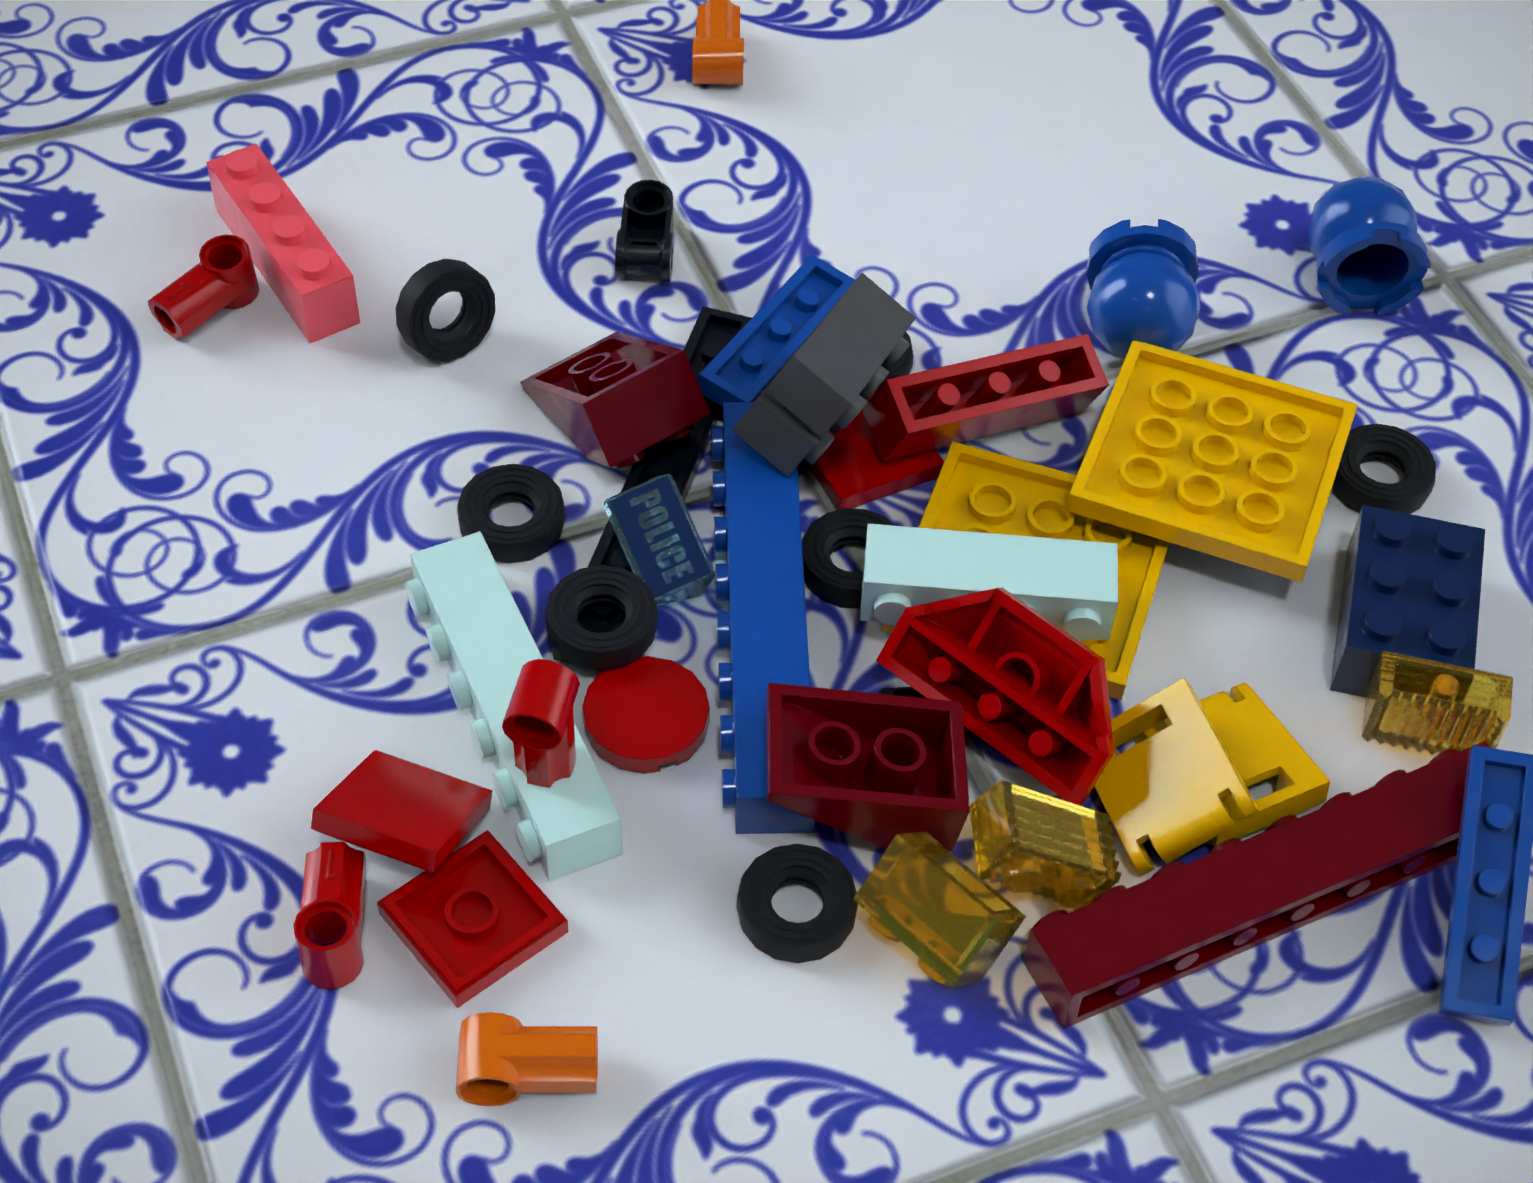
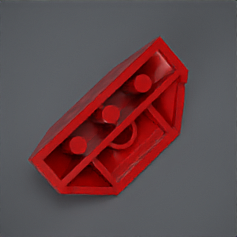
(1018, 681)

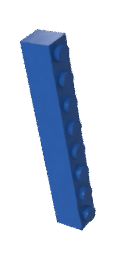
(764, 616)

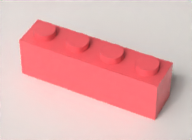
(284, 243)

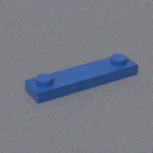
(773, 334)
(1489, 888)

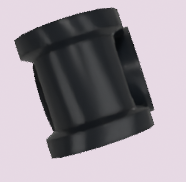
(646, 232)

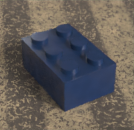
(1407, 592)

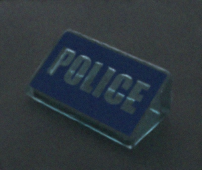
(661, 540)

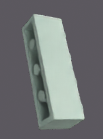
(1059, 578)

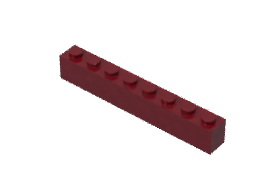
(1248, 891)

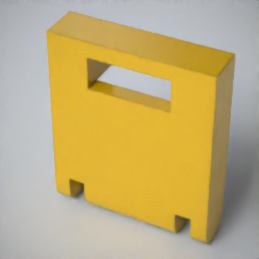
(1259, 751)
(1171, 781)

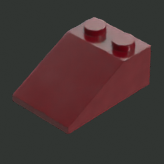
(620, 397)
(868, 761)

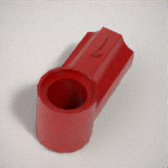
(219, 281)
(543, 721)
(330, 914)

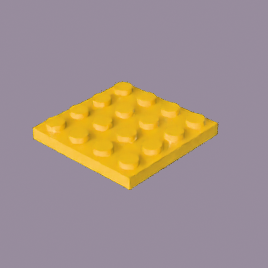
(1214, 460)
(1021, 498)

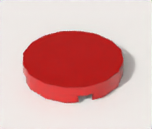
(646, 714)

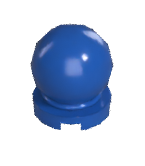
(1367, 247)
(1142, 286)

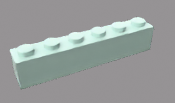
(486, 646)

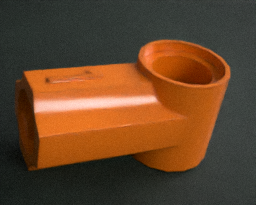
(718, 45)
(505, 1059)

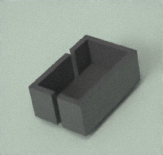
(828, 377)

